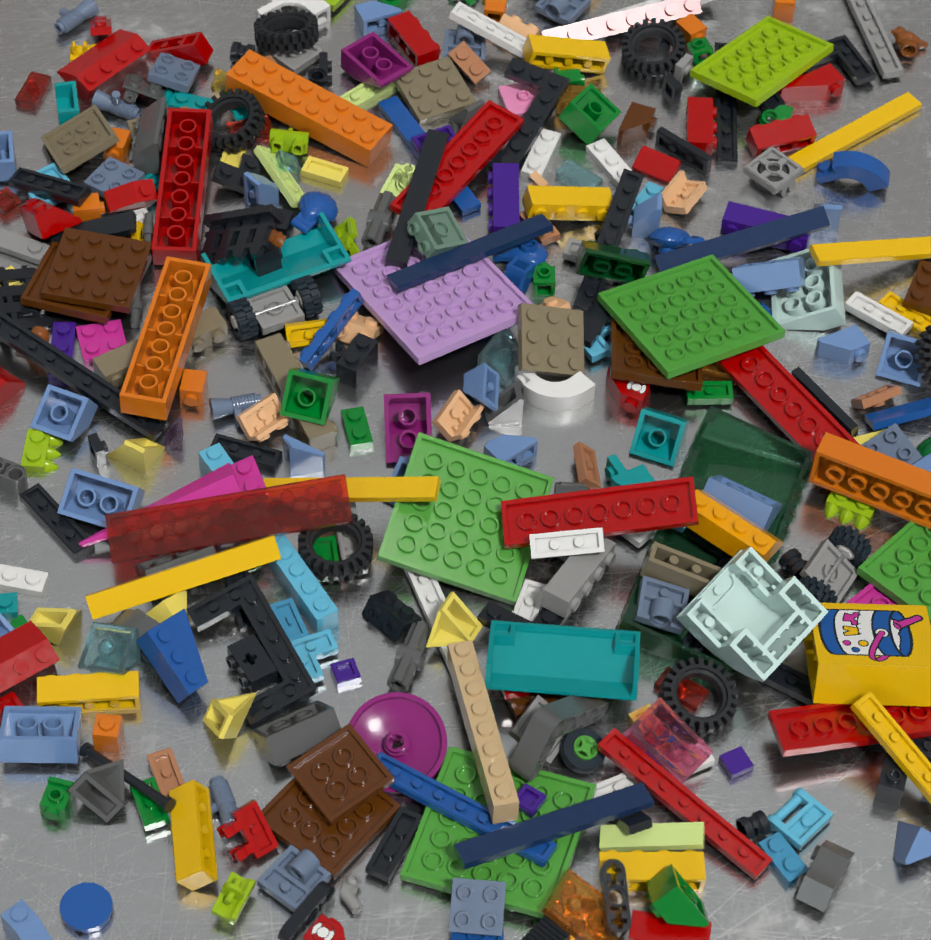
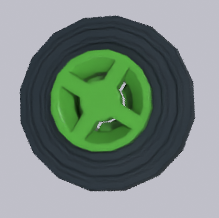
(585, 741)

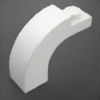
(317, 7)
(555, 396)

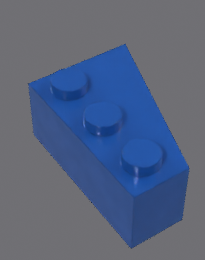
(175, 655)

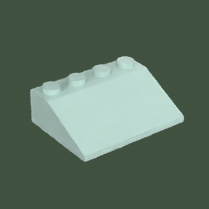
(817, 303)

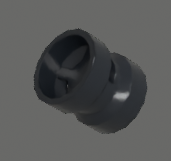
(238, 50)
(792, 562)
(754, 825)

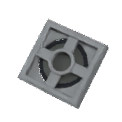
(773, 172)

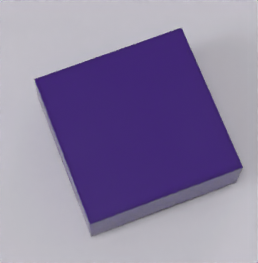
(345, 673)
(736, 762)
(530, 800)

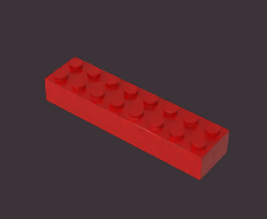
(182, 185)

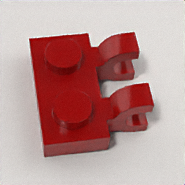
(254, 829)

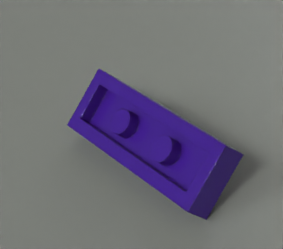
(63, 339)

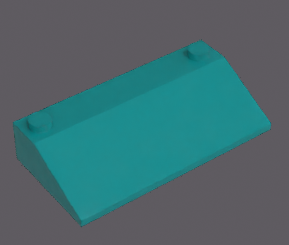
(301, 254)
(563, 660)

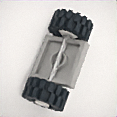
(274, 308)
(835, 564)

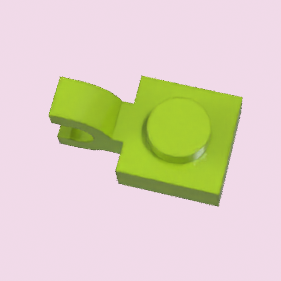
(347, 233)

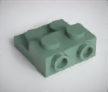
(436, 231)

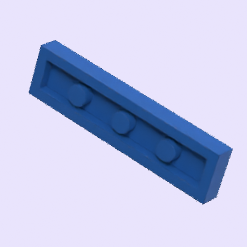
(327, 335)

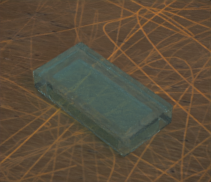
(578, 175)

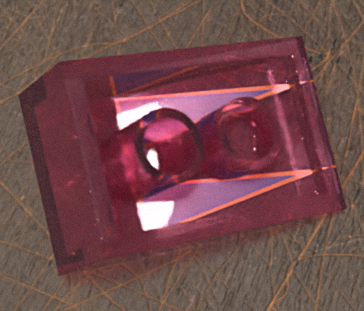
(668, 741)

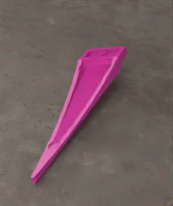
(227, 479)

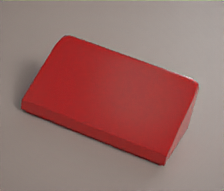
(656, 164)

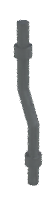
(147, 235)

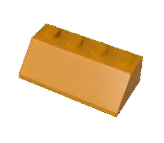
(731, 529)

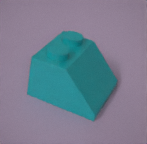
(659, 436)

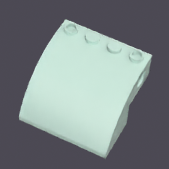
(751, 615)

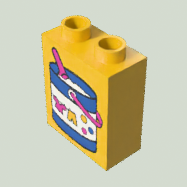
(873, 651)

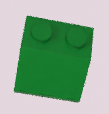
(589, 114)
(309, 395)
(675, 899)

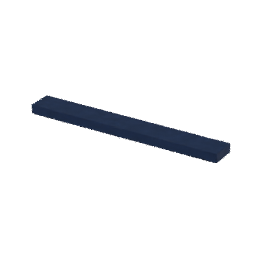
(748, 239)
(469, 253)
(553, 825)

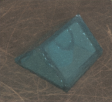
(501, 355)
(111, 649)

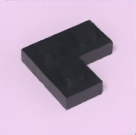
(234, 177)

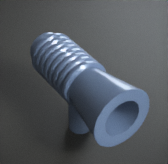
(74, 17)
(115, 105)
(234, 405)
(222, 799)

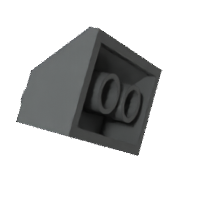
(150, 138)
(170, 560)
(296, 732)

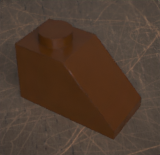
(636, 124)

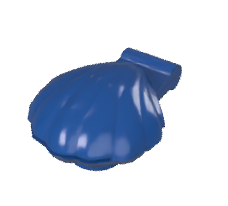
(310, 206)
(670, 238)
(529, 250)

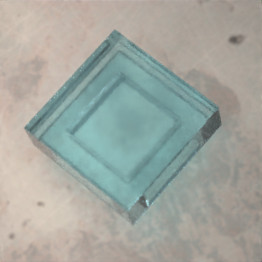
(288, 162)

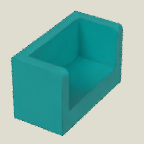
(66, 100)

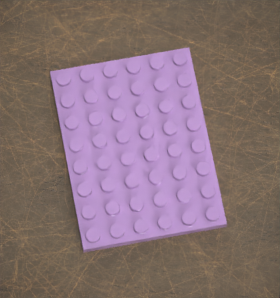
(439, 312)

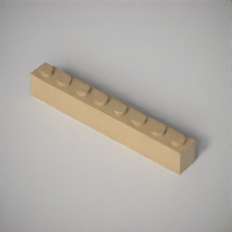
(482, 732)

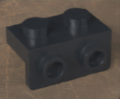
(389, 614)

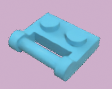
(804, 823)

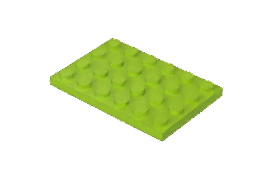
(761, 61)

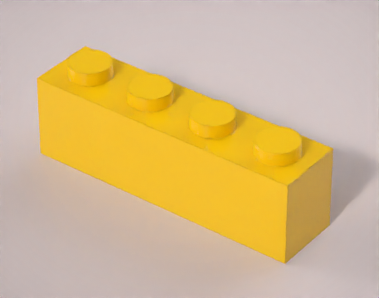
(566, 53)
(567, 202)
(91, 691)
(193, 836)
(643, 866)

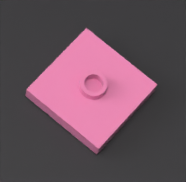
(517, 97)

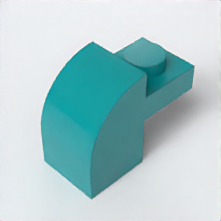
(619, 476)

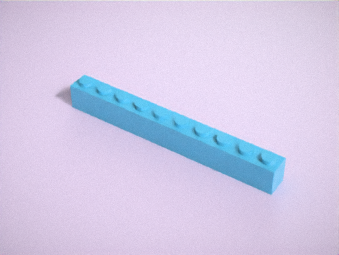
(289, 570)

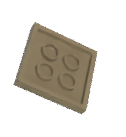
(434, 91)
(79, 139)
(550, 340)

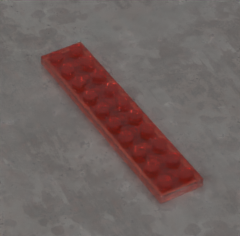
(228, 518)

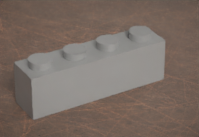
(576, 580)

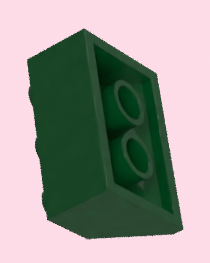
(611, 262)

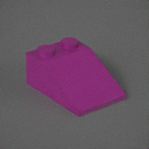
(373, 61)
(404, 418)

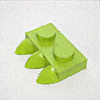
(39, 452)
(848, 510)

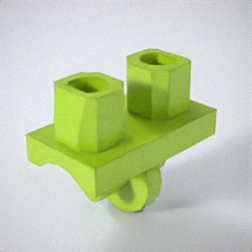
(289, 141)
(233, 898)

